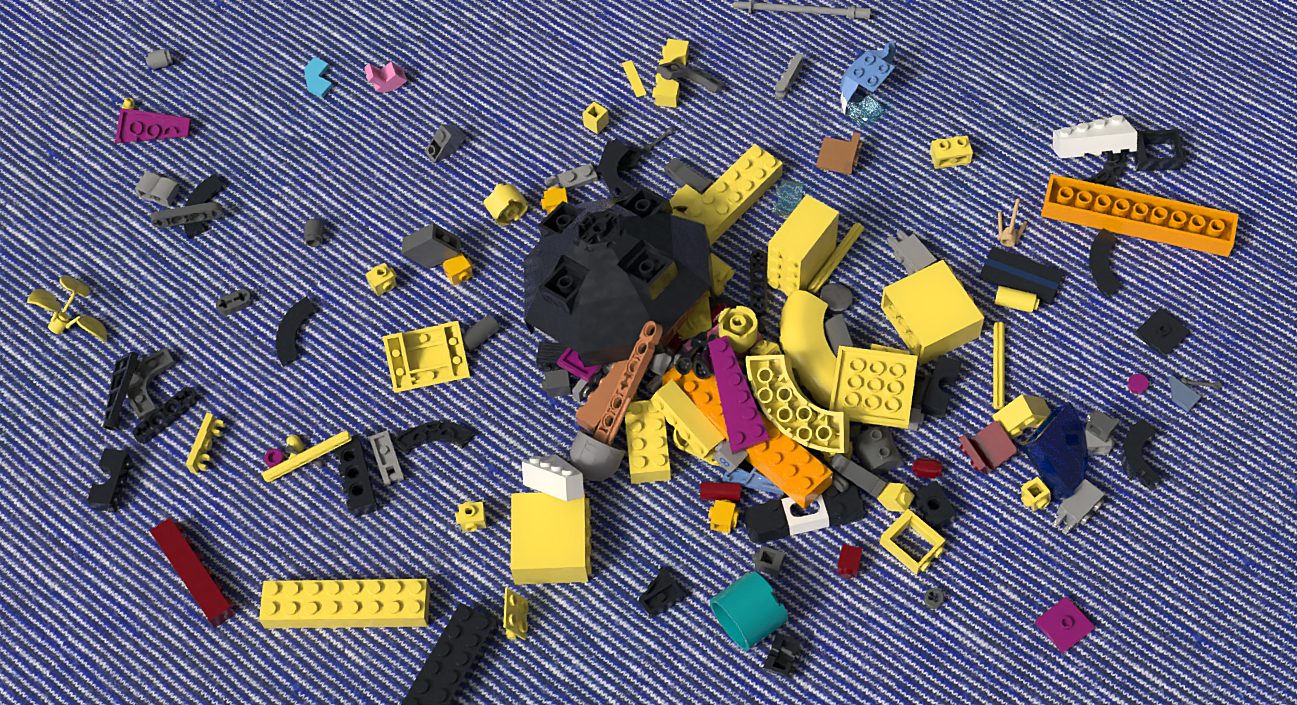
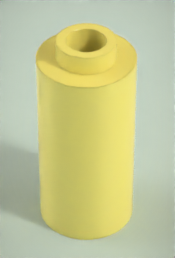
(1016, 299)

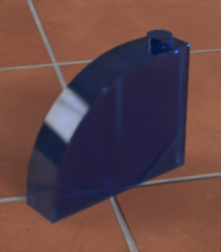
(1059, 451)

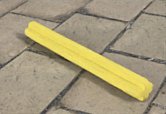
(835, 258)
(999, 366)
(307, 456)

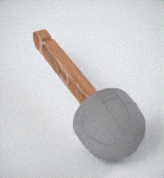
(595, 453)

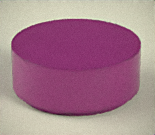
(1138, 384)
(274, 457)

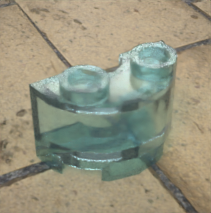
(789, 197)

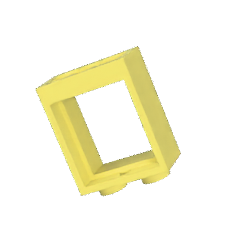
(906, 519)

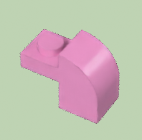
(387, 78)

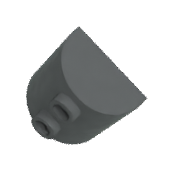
(837, 334)
(877, 450)

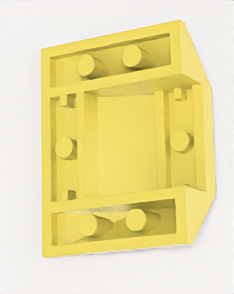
(426, 356)

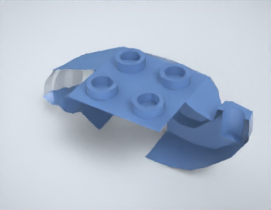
(867, 71)

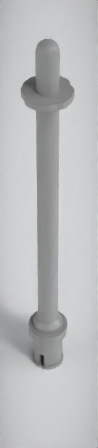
(852, 12)

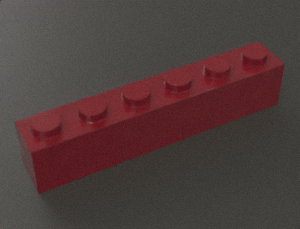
(192, 572)

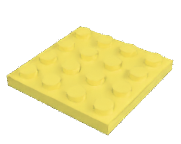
(874, 386)

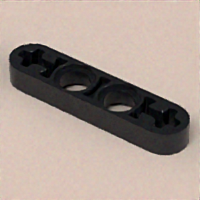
(758, 282)
(167, 417)

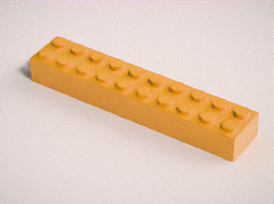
(1140, 215)
(778, 459)

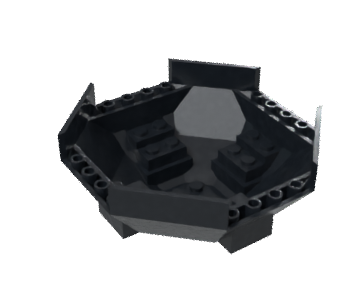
(612, 270)

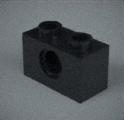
(934, 495)

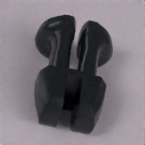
(701, 365)

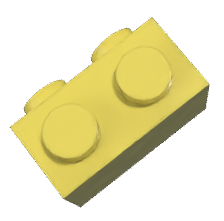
(951, 152)

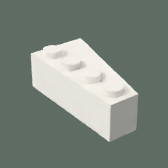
(1094, 137)
(553, 477)

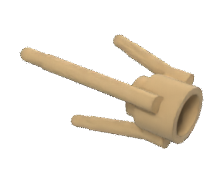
(1009, 236)

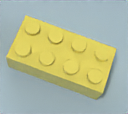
(647, 443)

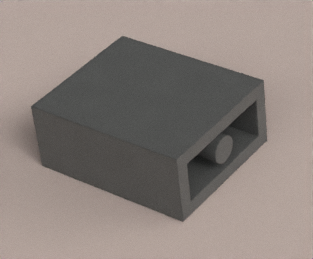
(431, 245)

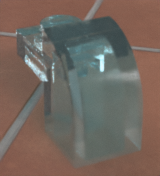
(866, 112)

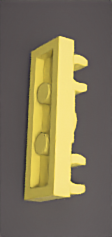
(203, 443)

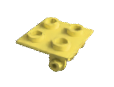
(698, 321)
(515, 615)

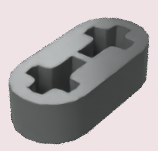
(234, 302)

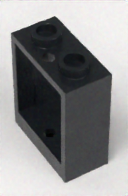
(1159, 137)

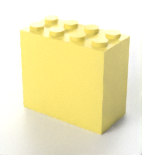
(802, 246)
(932, 312)
(550, 539)

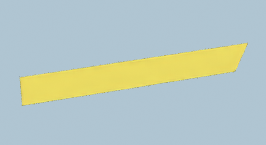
(634, 78)

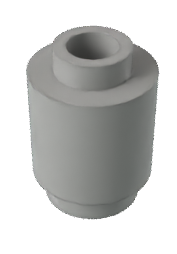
(159, 59)

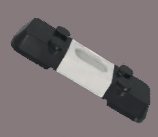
(774, 521)

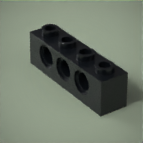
(363, 503)

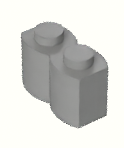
(157, 189)

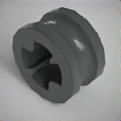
(936, 593)

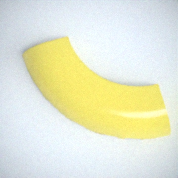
(806, 344)
(791, 410)

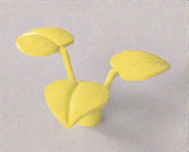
(61, 320)

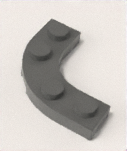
(676, 70)
(146, 371)

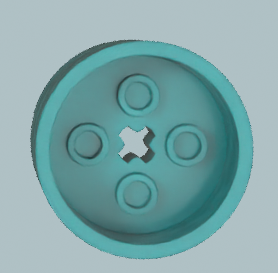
(748, 610)

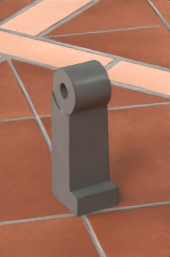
(683, 175)
(857, 474)

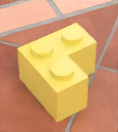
(1022, 413)

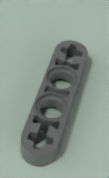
(205, 212)

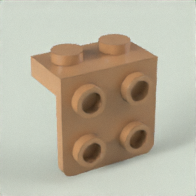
(839, 154)

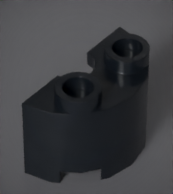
(783, 655)

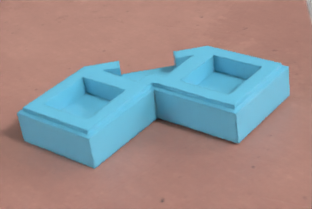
(313, 73)

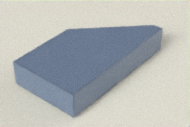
(1182, 394)

